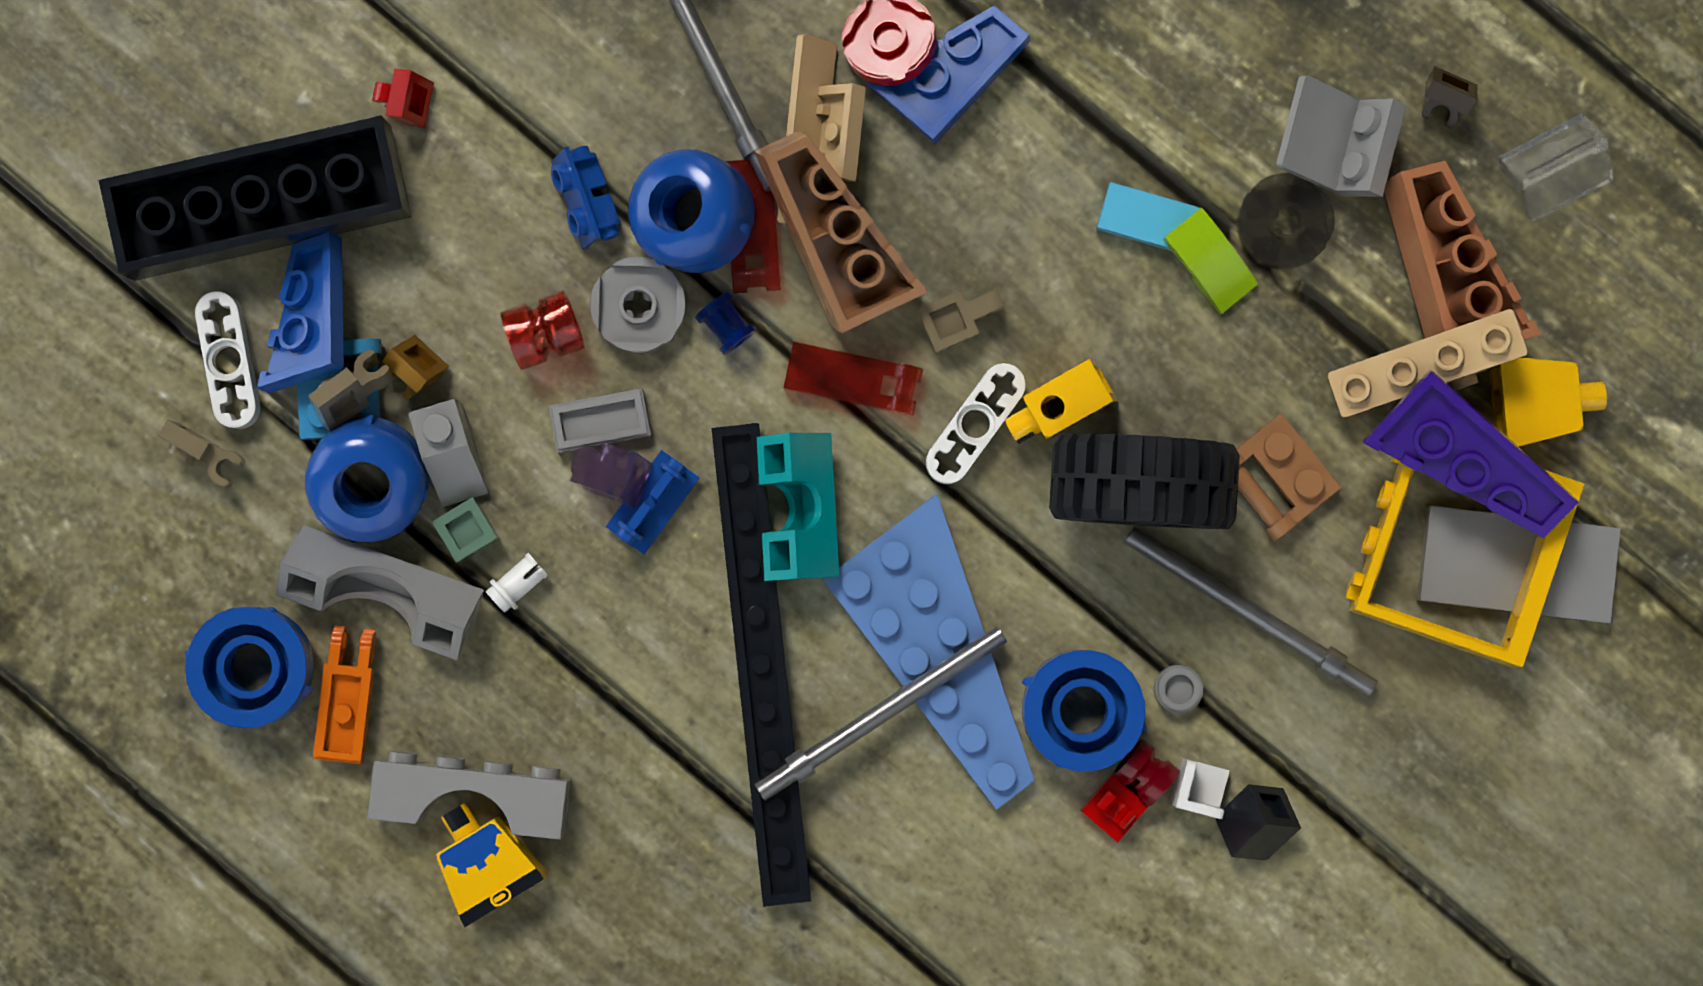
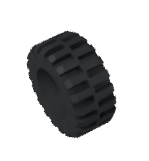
(1144, 481)

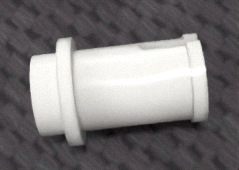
(513, 585)

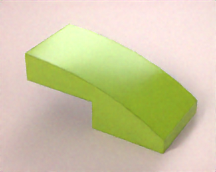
(1211, 260)

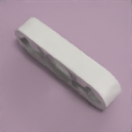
(232, 323)
(1006, 402)

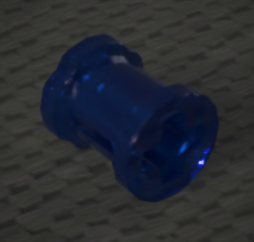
(725, 323)

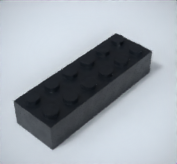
(254, 198)

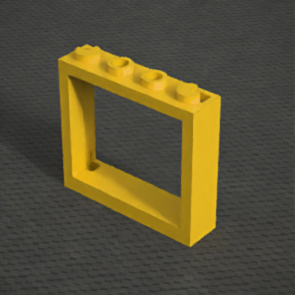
(1528, 602)

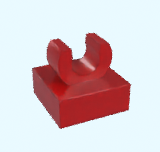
(406, 97)
(1114, 808)

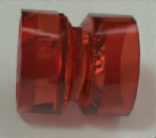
(525, 326)

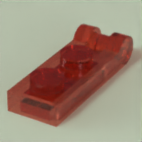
(761, 240)
(851, 378)

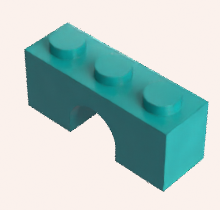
(804, 472)

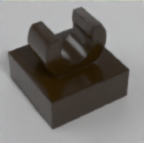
(1450, 91)

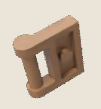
(1291, 469)

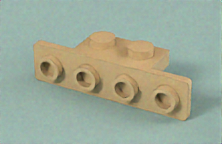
(824, 110)
(1451, 354)

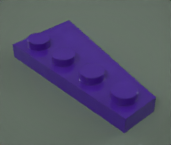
(1458, 446)

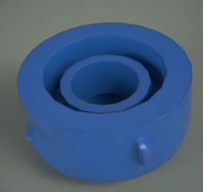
(723, 220)
(374, 442)
(211, 675)
(1122, 718)

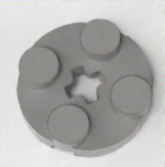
(619, 285)

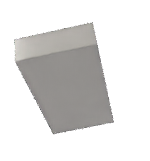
(600, 420)

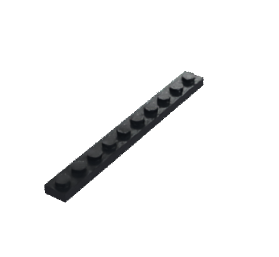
(760, 665)

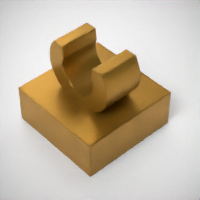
(415, 365)

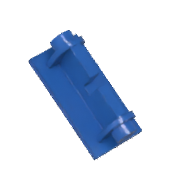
(587, 216)
(661, 497)

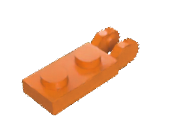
(345, 700)

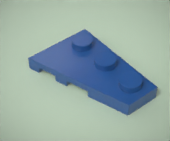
(958, 73)
(312, 317)

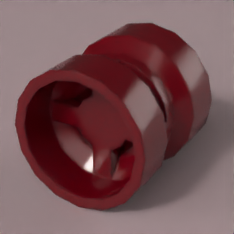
(1147, 773)

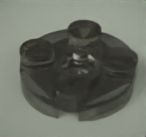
(1300, 199)

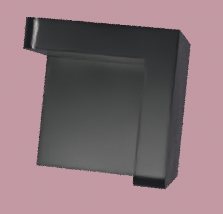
(1258, 822)

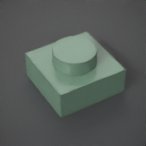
(465, 530)

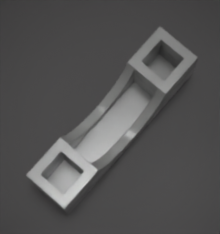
(329, 569)
(531, 802)

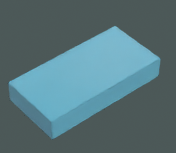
(1141, 215)

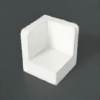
(1199, 788)

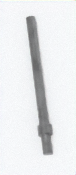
(749, 137)
(1329, 661)
(802, 764)

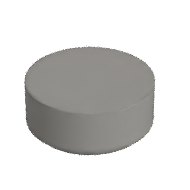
(1178, 688)

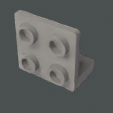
(1340, 139)

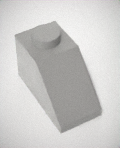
(449, 452)

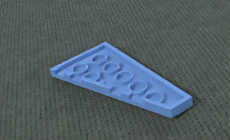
(918, 612)

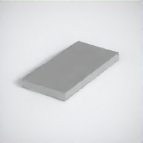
(1483, 556)

